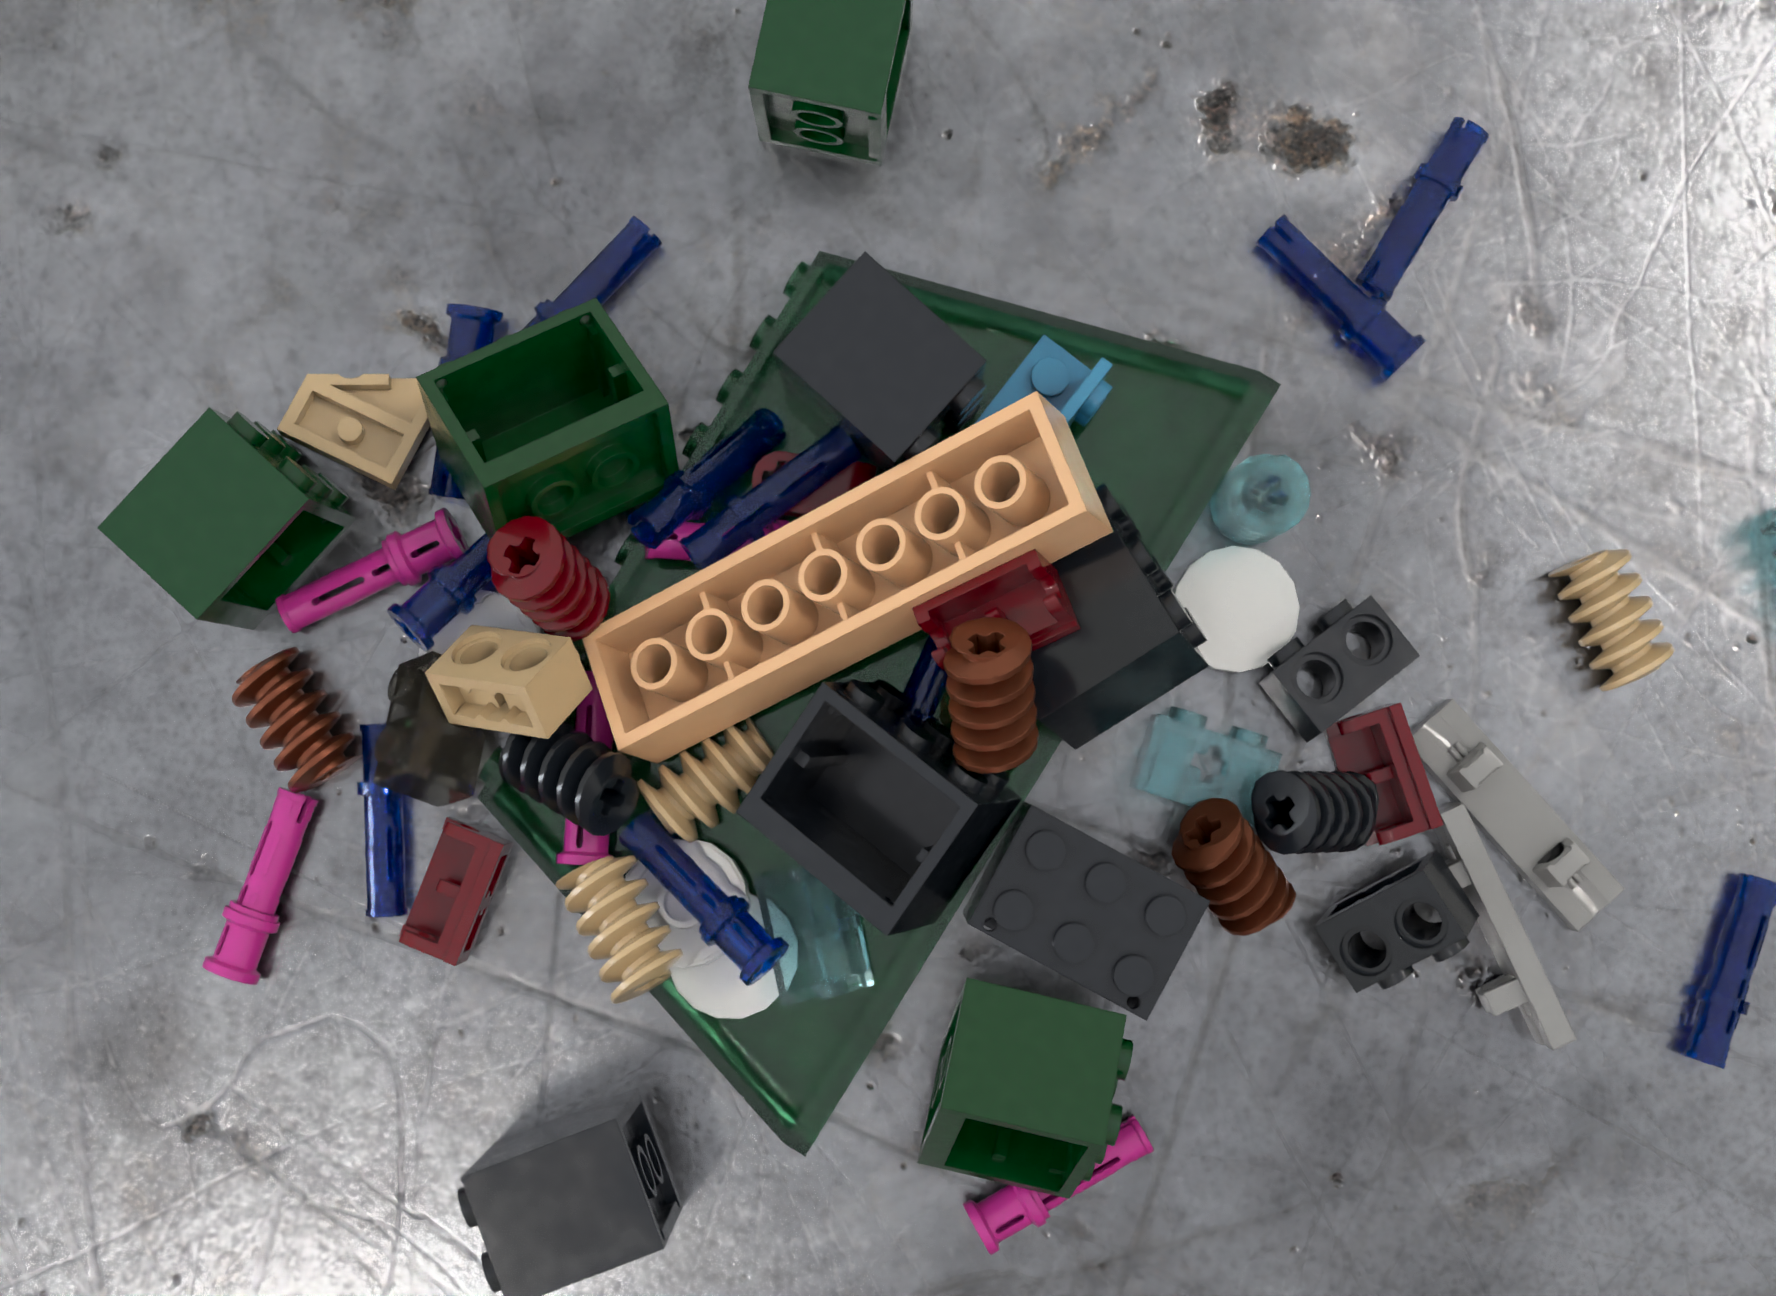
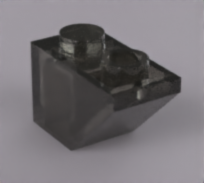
(419, 748)

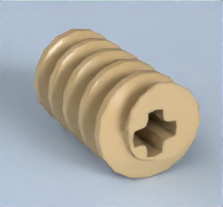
(1614, 616)
(708, 781)
(620, 926)

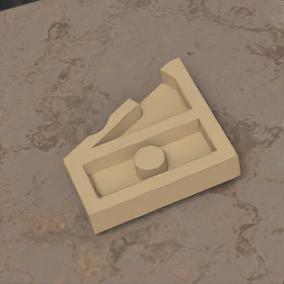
(359, 422)

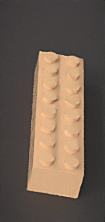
(841, 580)

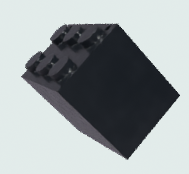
(881, 367)
(1131, 636)
(878, 804)
(1084, 910)
(571, 1198)

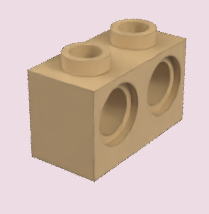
(509, 681)

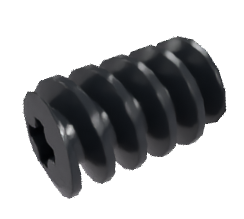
(572, 777)
(1314, 811)

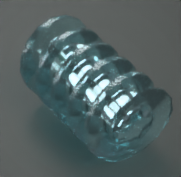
(1283, 492)

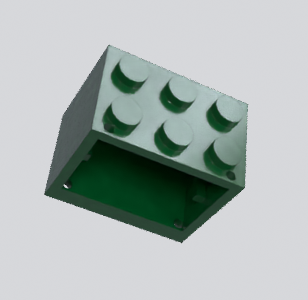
(830, 74)
(552, 424)
(229, 520)
(1025, 1089)

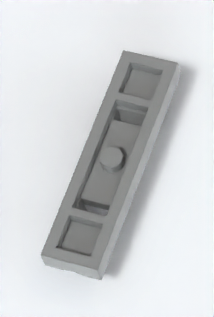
(1513, 815)
(1523, 976)

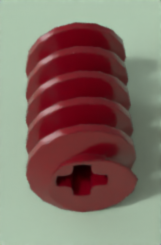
(547, 578)

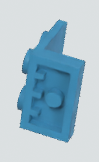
(1059, 379)

